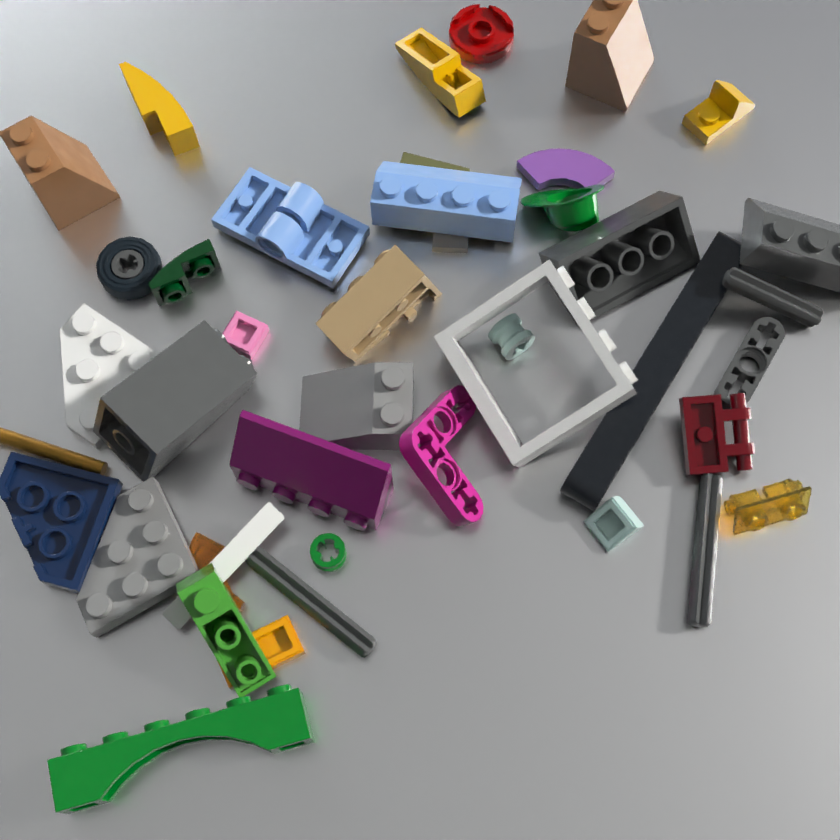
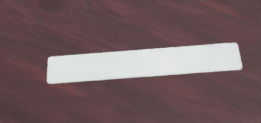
(233, 555)

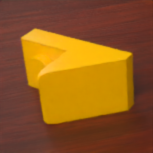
(717, 112)

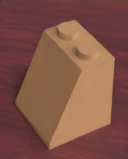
(610, 53)
(58, 171)

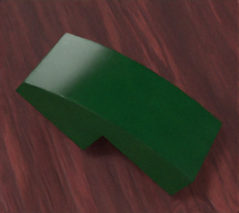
(172, 280)

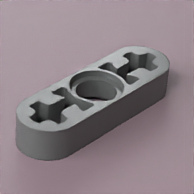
(749, 349)

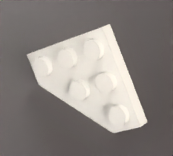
(94, 361)

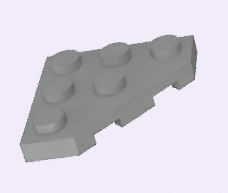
(135, 560)

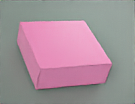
(245, 334)

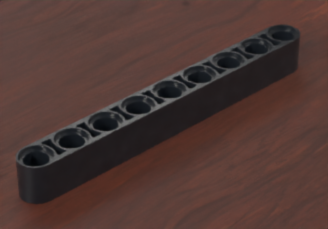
(655, 373)

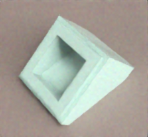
(613, 523)

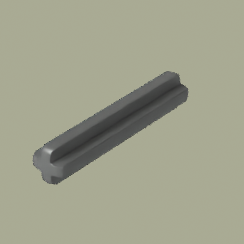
(772, 297)

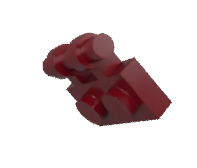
(705, 433)

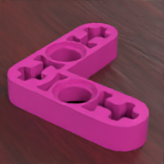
(433, 447)

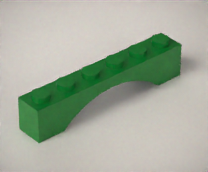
(96, 774)

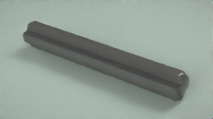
(705, 551)
(311, 602)

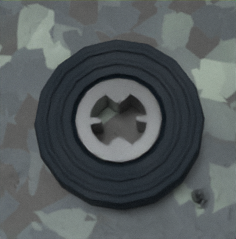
(122, 254)

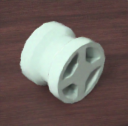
(511, 336)

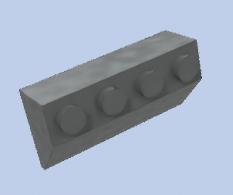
(791, 244)
(627, 252)

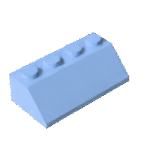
(445, 201)

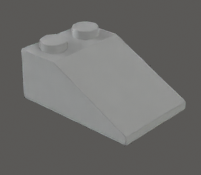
(359, 405)

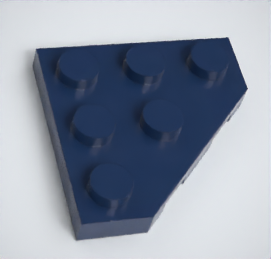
(58, 515)

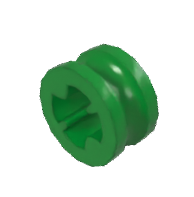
(334, 564)

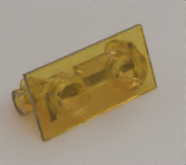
(783, 502)

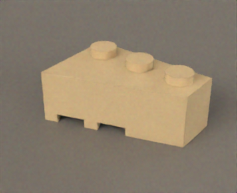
(375, 303)

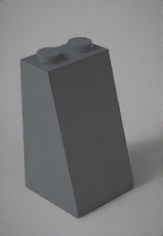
(172, 400)

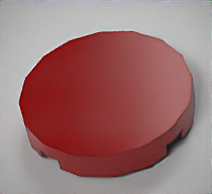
(481, 34)

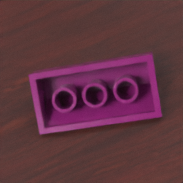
(311, 471)

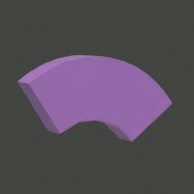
(564, 168)

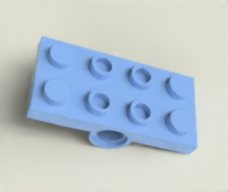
(291, 226)

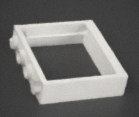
(490, 410)

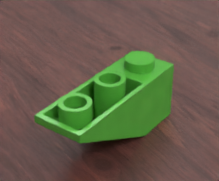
(225, 630)

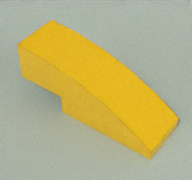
(442, 72)
(160, 110)

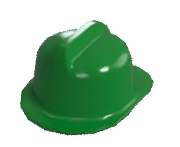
(568, 208)

